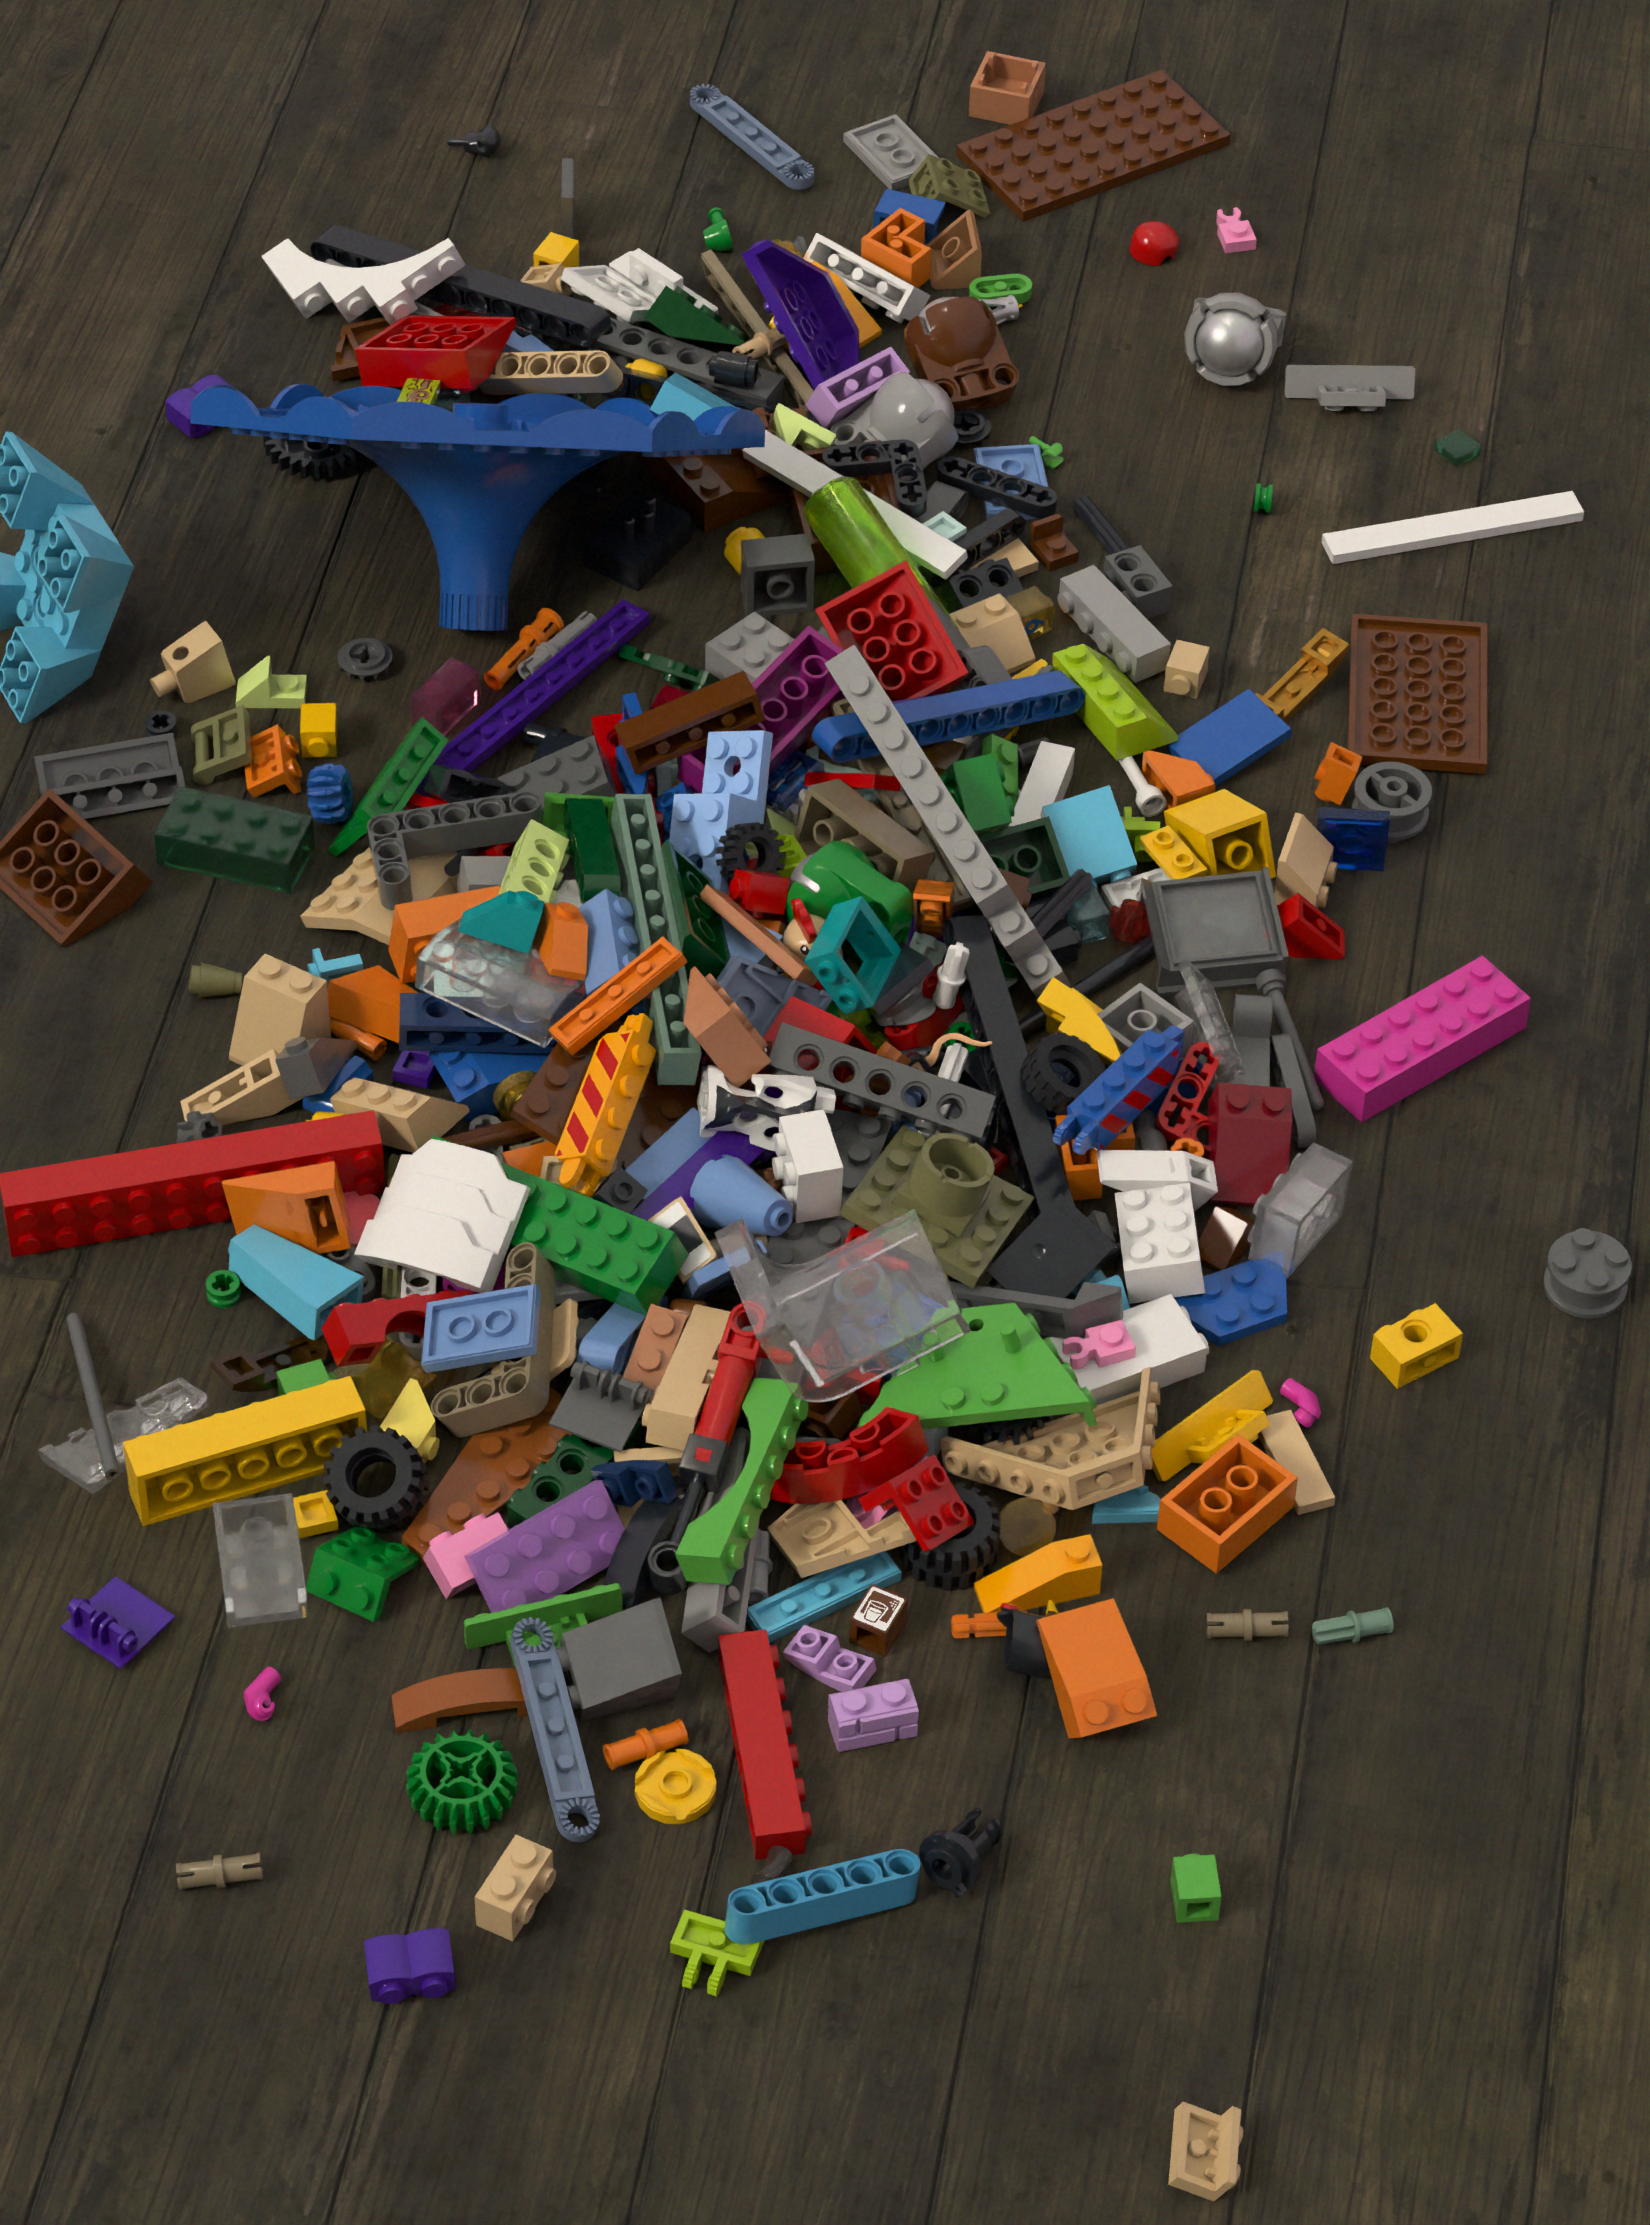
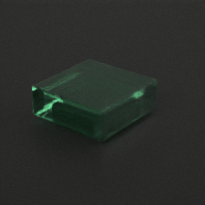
(1457, 447)

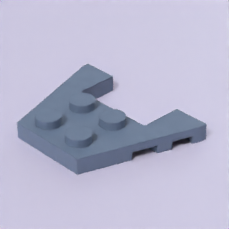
(764, 992)

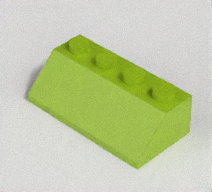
(1112, 704)

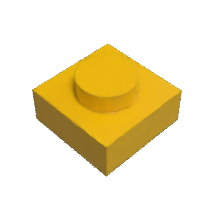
(314, 1514)

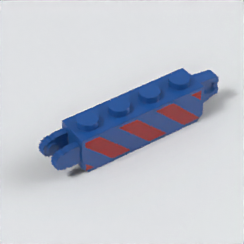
(1122, 1091)

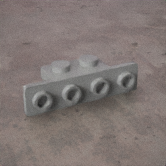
(1349, 384)

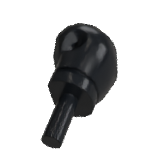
(480, 143)

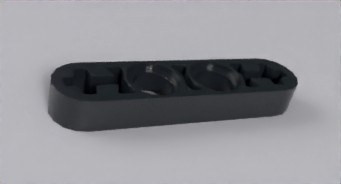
(1032, 497)
(983, 541)

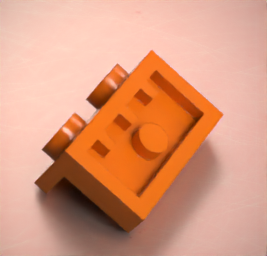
(273, 762)

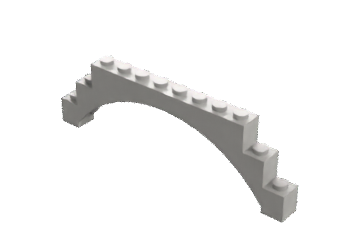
(945, 820)

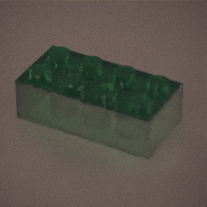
(234, 839)

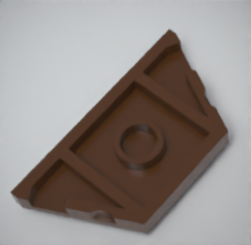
(350, 338)

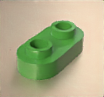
(1002, 286)

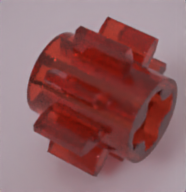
(1129, 920)

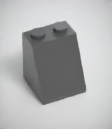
(620, 1662)

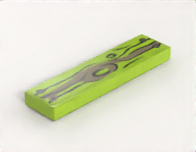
(420, 391)

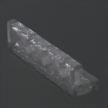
(1210, 1025)

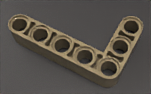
(523, 1382)

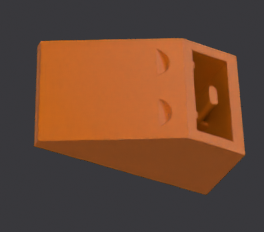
(294, 1204)

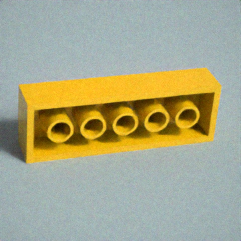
(240, 1450)

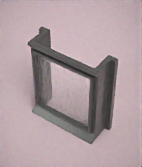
(1217, 923)

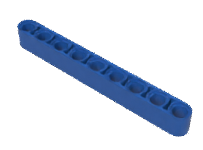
(958, 714)

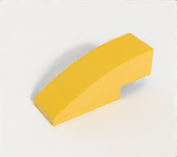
(1078, 1020)

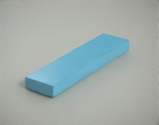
(821, 1595)

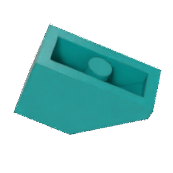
(505, 920)

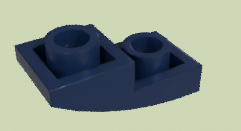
(636, 1480)

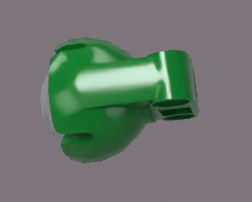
(844, 873)

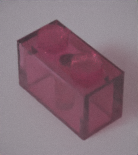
(447, 695)

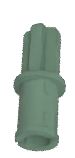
(1353, 1626)

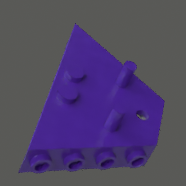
(805, 311)

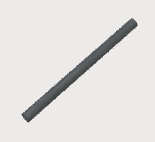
(93, 1397)

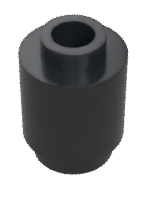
(734, 369)

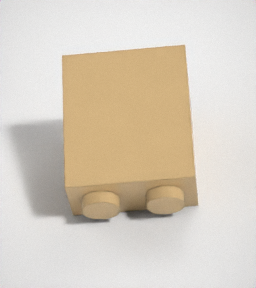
(277, 1006)

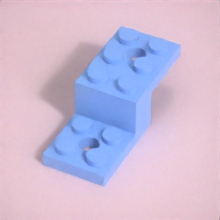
(725, 798)

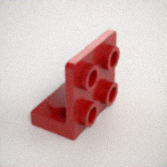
(925, 1501)

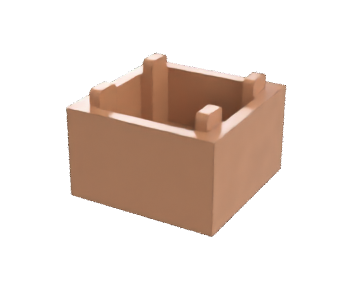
(1006, 88)

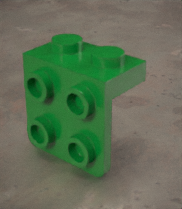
(358, 1570)

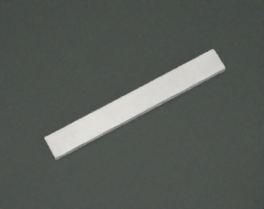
(809, 475)
(1452, 527)

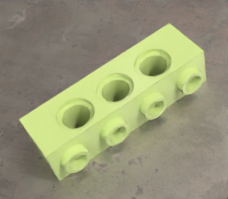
(536, 863)

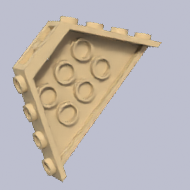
(1068, 1459)

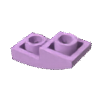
(823, 1659)

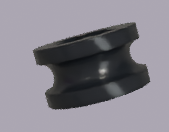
(161, 718)

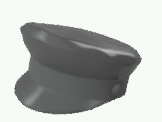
(907, 1010)

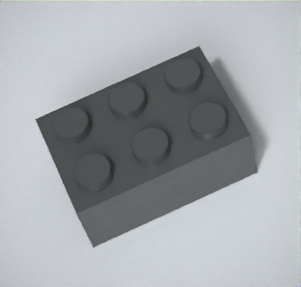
(572, 770)

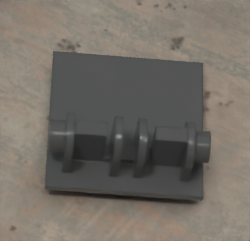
(601, 1406)

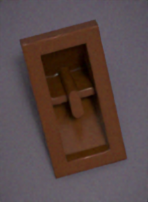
(1225, 1238)

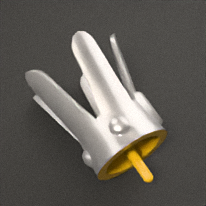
(1006, 308)

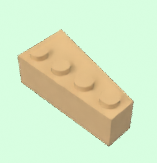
(686, 1380)

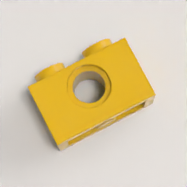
(1416, 1345)

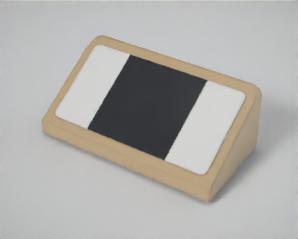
(679, 1219)

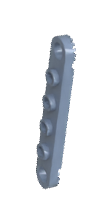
(752, 136)
(554, 1730)

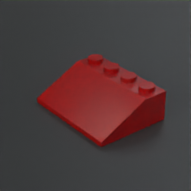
(442, 348)
(895, 635)

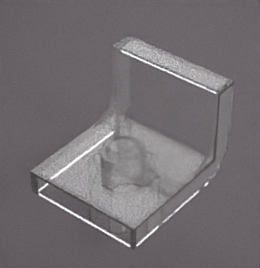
(848, 1312)

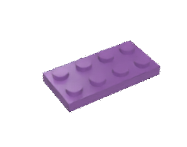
(548, 1550)

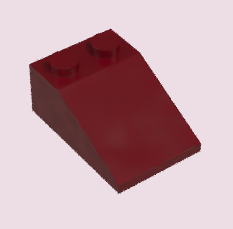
(1248, 1140)

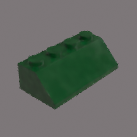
(697, 923)

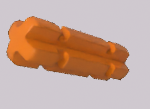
(981, 1625)

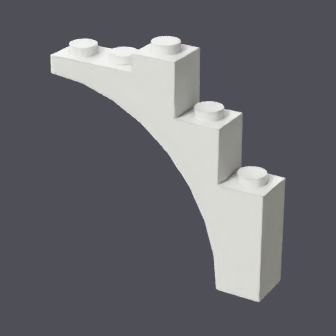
(356, 290)

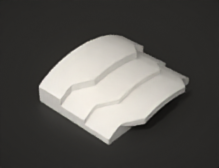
(446, 1216)

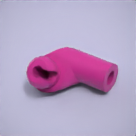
(1305, 1399)
(257, 1694)

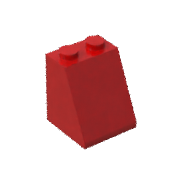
(815, 1020)

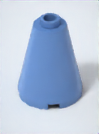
(733, 1191)

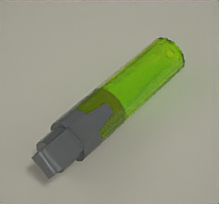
(866, 547)

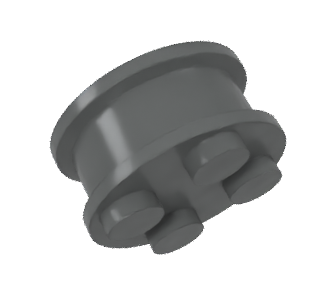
(1395, 789)
(1587, 1274)

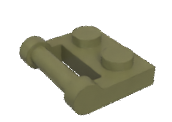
(230, 743)

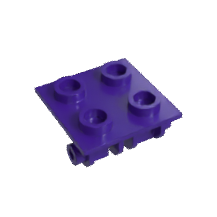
(116, 1622)

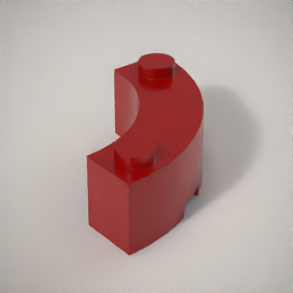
(854, 1466)

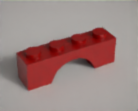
(360, 1329)

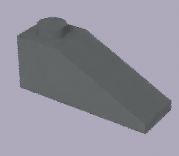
(312, 1064)

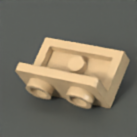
(1205, 2150)

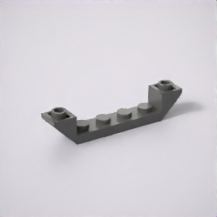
(1055, 1316)

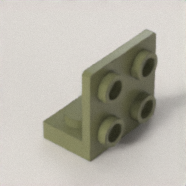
(945, 182)

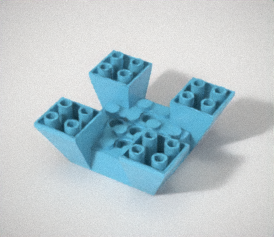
(58, 583)

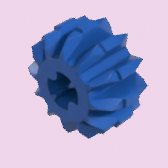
(330, 793)

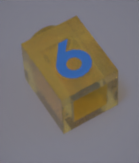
(1034, 610)

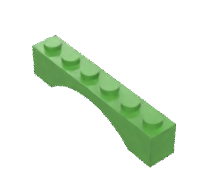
(717, 1540)

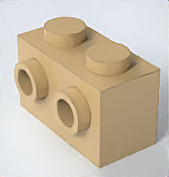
(514, 1888)

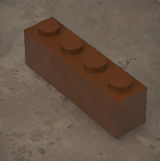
(685, 722)

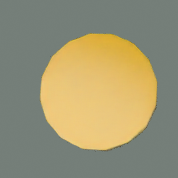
(675, 1786)

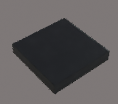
(906, 973)

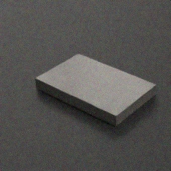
(888, 150)

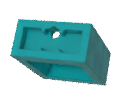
(877, 951)

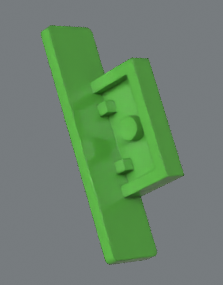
(560, 1613)

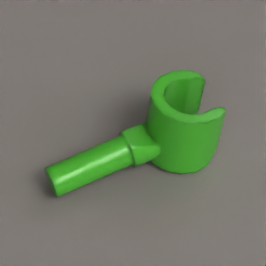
(1050, 453)

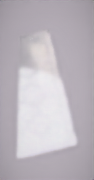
(154, 1412)

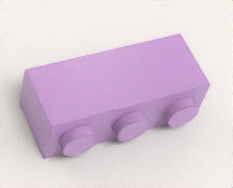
(850, 389)

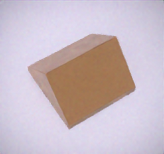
(956, 254)

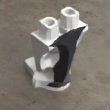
(722, 1103)

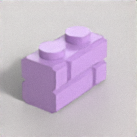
(873, 1715)

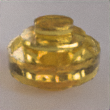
(510, 1091)
(1026, 1526)

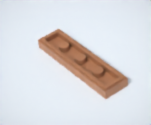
(758, 935)

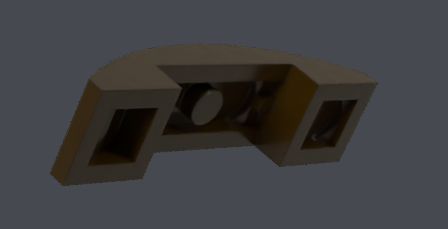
(258, 1371)

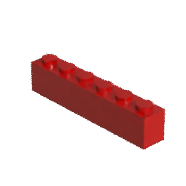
(762, 1744)

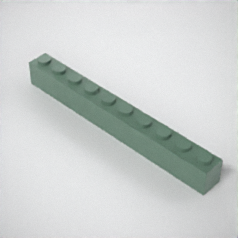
(648, 892)

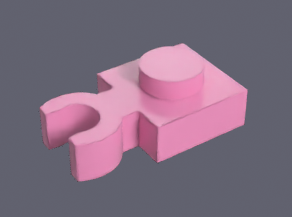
(1233, 233)
(1104, 1343)

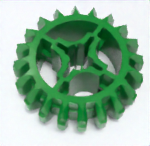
(461, 1796)

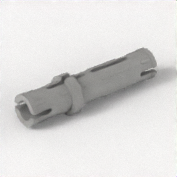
(549, 649)

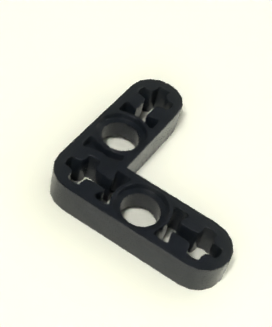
(889, 462)

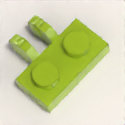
(705, 1941)

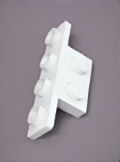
(653, 275)

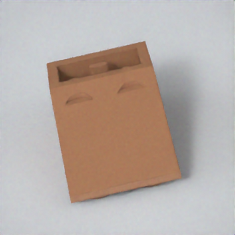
(723, 1029)

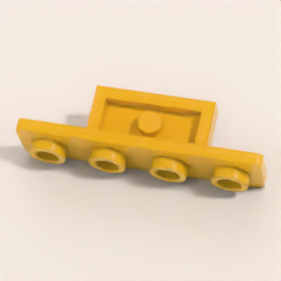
(1214, 1425)

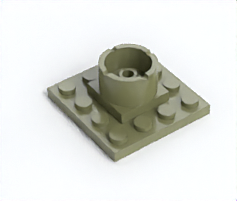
(952, 1191)

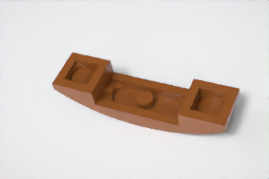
(455, 1695)

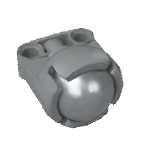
(1232, 338)
(907, 411)

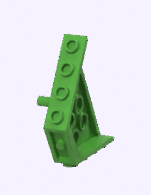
(988, 1376)

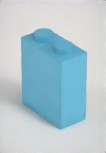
(685, 397)
(1092, 835)

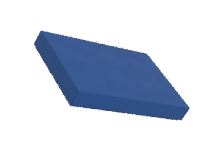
(1231, 737)

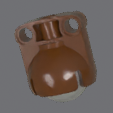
(962, 352)

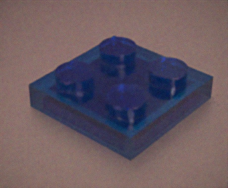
(1356, 835)

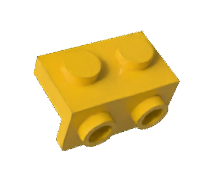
(1172, 854)

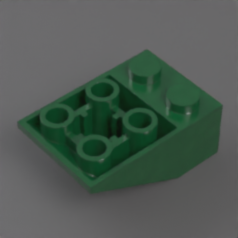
(681, 320)

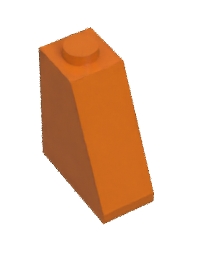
(368, 1001)

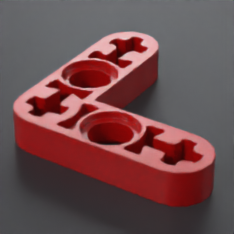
(1189, 1120)

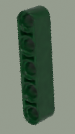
(591, 847)

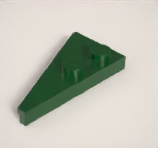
(673, 671)

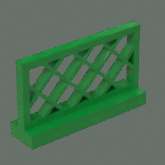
(395, 782)

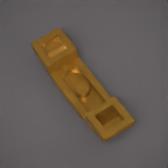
(1305, 679)

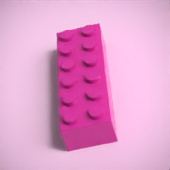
(1421, 1038)

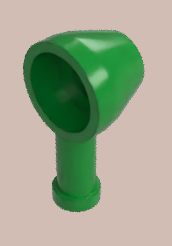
(717, 235)

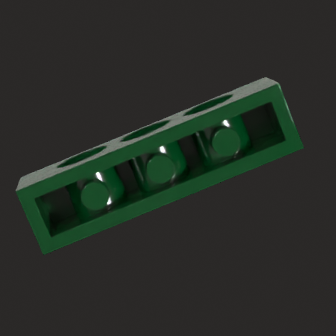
(552, 1481)

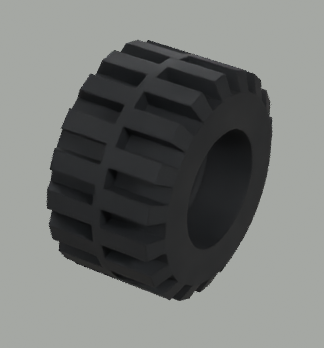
(357, 1455)
(961, 1559)

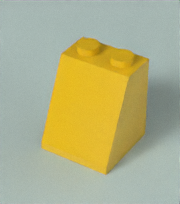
(1224, 833)

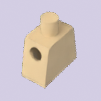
(194, 666)

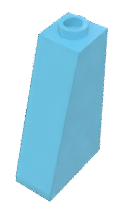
(292, 1278)

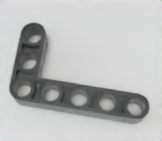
(442, 830)

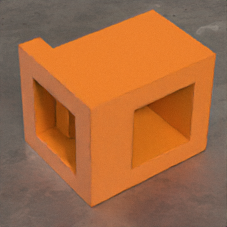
(1336, 773)

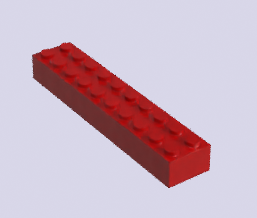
(176, 1182)

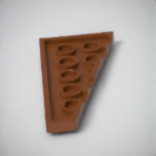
(486, 1476)

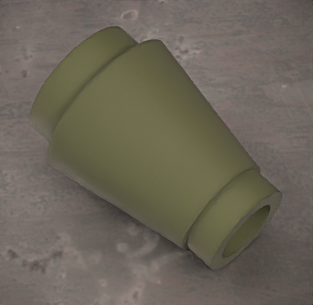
(212, 980)

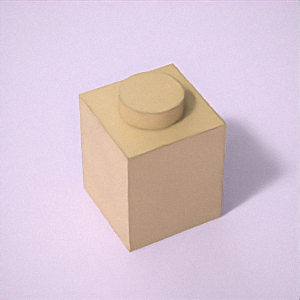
(1186, 669)

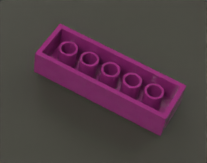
(793, 697)

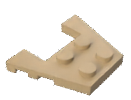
(829, 1536)

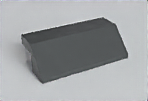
(113, 775)

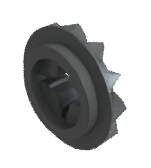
(354, 652)

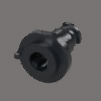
(955, 1859)

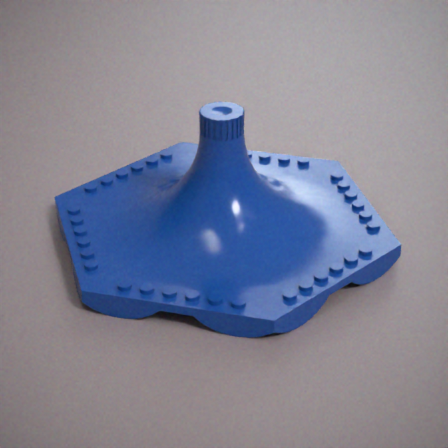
(481, 467)

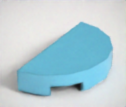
(1128, 1507)

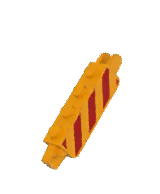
(605, 1105)

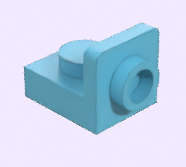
(334, 968)

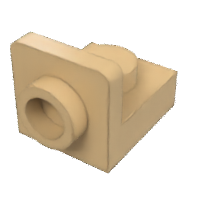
(548, 278)

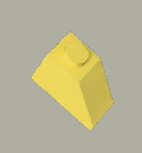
(414, 1420)

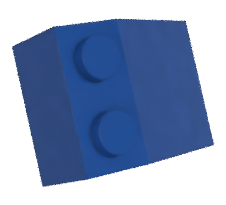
(476, 1075)

